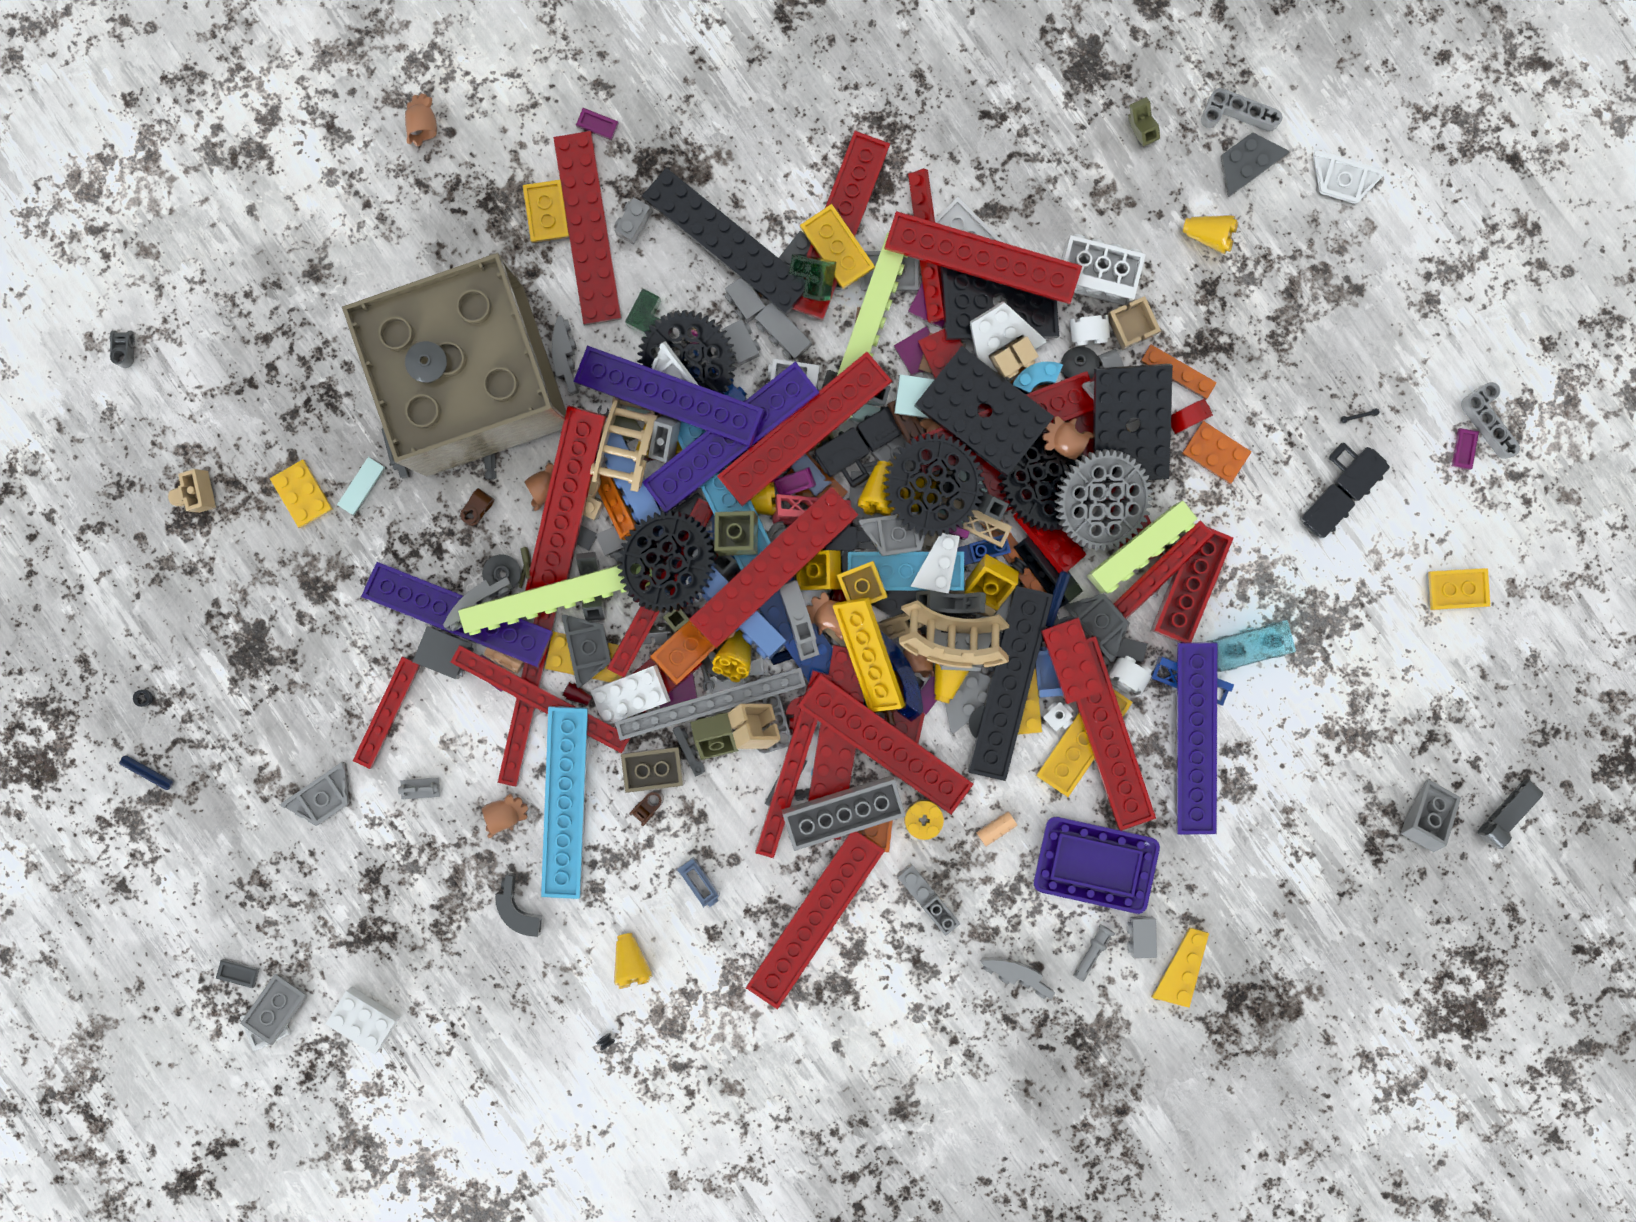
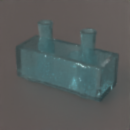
(1254, 645)

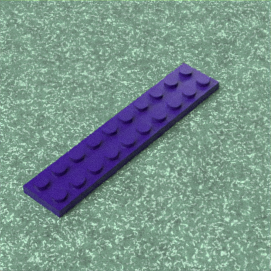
(669, 396)
(713, 452)
(433, 604)
(1197, 738)

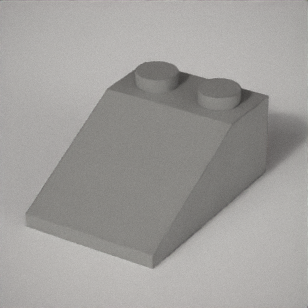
(1431, 816)

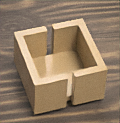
(1134, 324)
(1017, 355)
(748, 724)

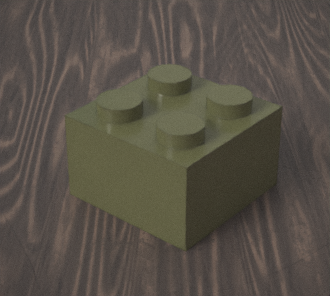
(736, 533)
(713, 736)

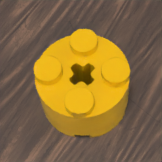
(931, 827)

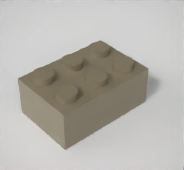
(652, 769)

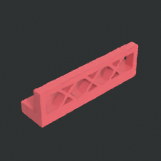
(788, 516)

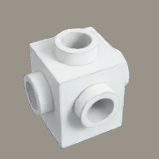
(1054, 722)

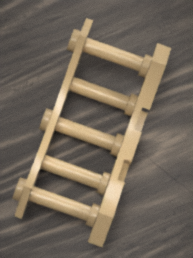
(634, 478)
(949, 655)

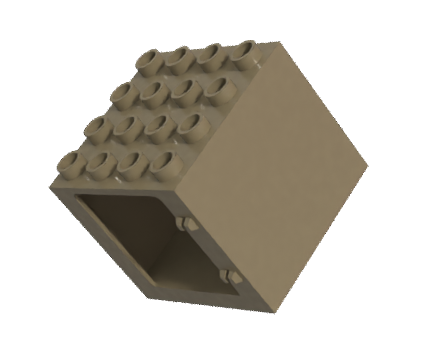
(496, 372)

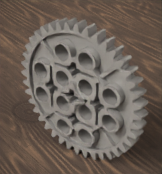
(1082, 477)

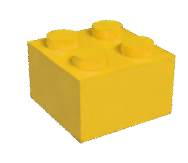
(821, 572)
(993, 579)
(863, 583)

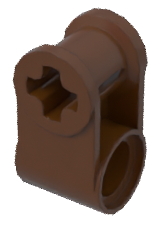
(477, 506)
(645, 809)

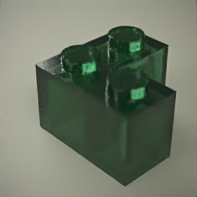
(818, 275)
(643, 311)

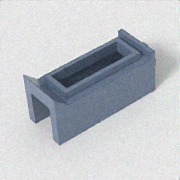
(819, 478)
(711, 899)

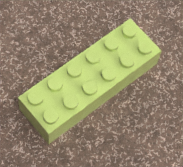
(1141, 547)

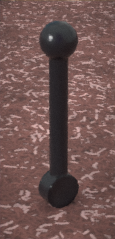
(1374, 412)

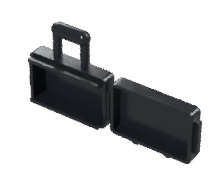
(853, 446)
(1352, 483)

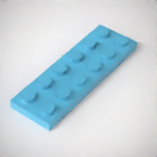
(901, 569)

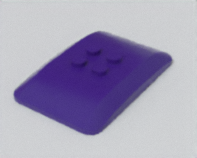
(1096, 865)

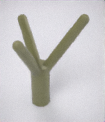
(527, 563)

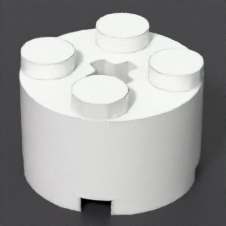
(1090, 329)
(1129, 676)

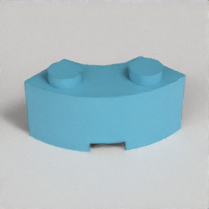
(1036, 375)

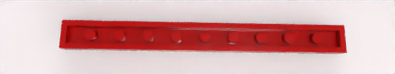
(645, 618)
(531, 694)
(523, 715)
(787, 779)

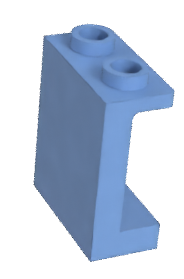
(1046, 677)

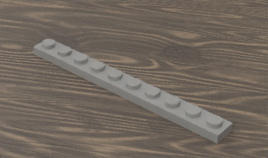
(710, 703)

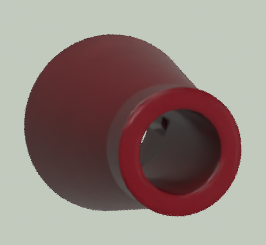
(576, 694)

